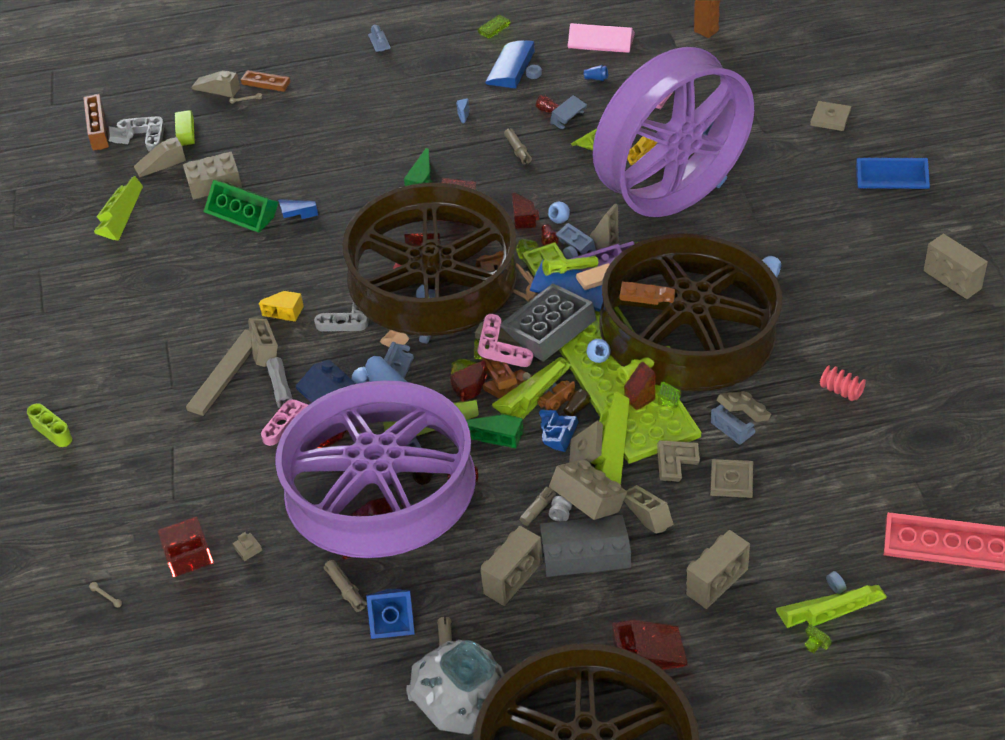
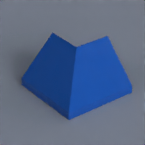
(390, 613)

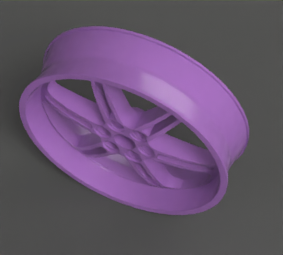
(715, 154)
(376, 461)

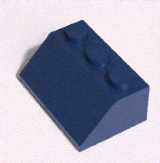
(322, 379)

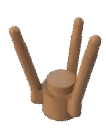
(527, 275)

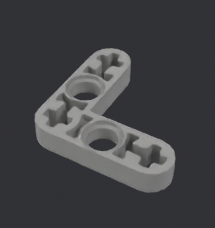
(150, 126)
(354, 317)

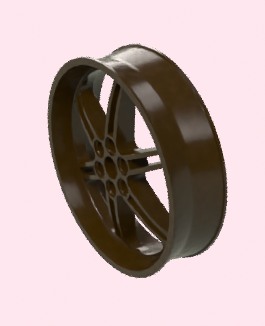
(430, 262)
(693, 305)
(590, 664)

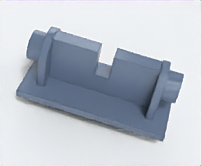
(378, 39)

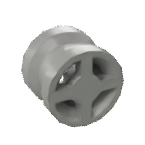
(560, 509)

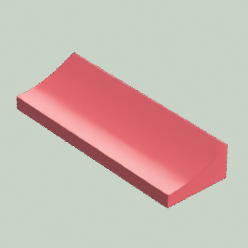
(945, 541)

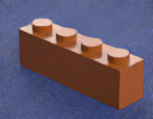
(706, 17)
(96, 122)

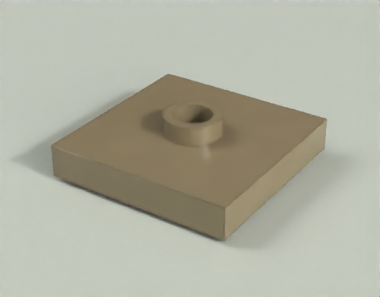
(830, 115)
(587, 444)
(732, 478)

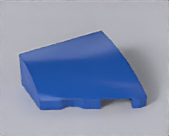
(298, 207)
(557, 429)

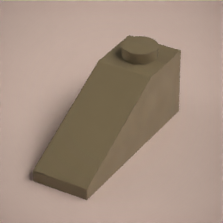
(219, 83)
(161, 157)
(606, 232)
(262, 341)
(649, 509)

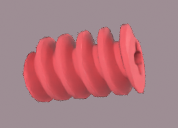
(842, 384)

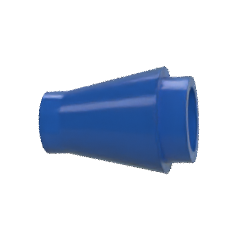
(596, 73)

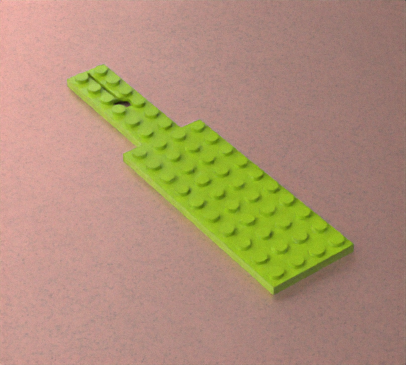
(601, 381)

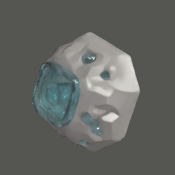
(454, 683)

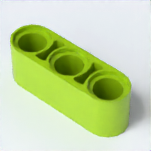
(184, 127)
(49, 425)

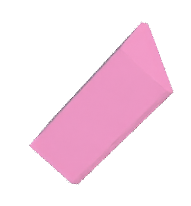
(600, 38)

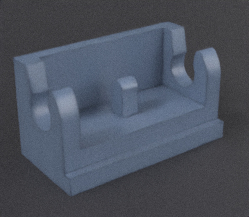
(567, 111)
(576, 239)
(398, 359)
(731, 425)

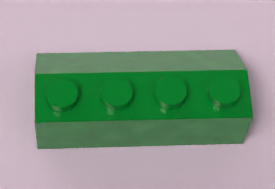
(240, 206)

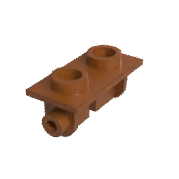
(488, 262)
(563, 393)

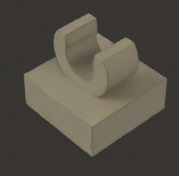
(247, 546)

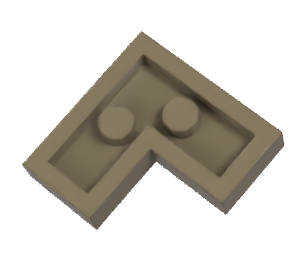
(744, 402)
(672, 455)

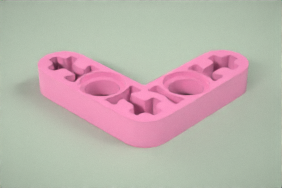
(495, 347)
(282, 414)

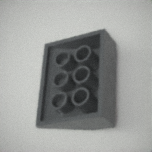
(549, 321)
(585, 545)

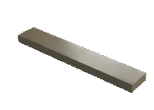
(221, 375)

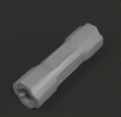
(279, 381)

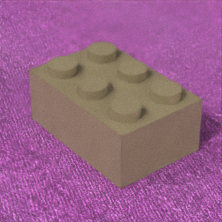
(203, 172)
(955, 266)
(588, 489)
(511, 565)
(717, 568)

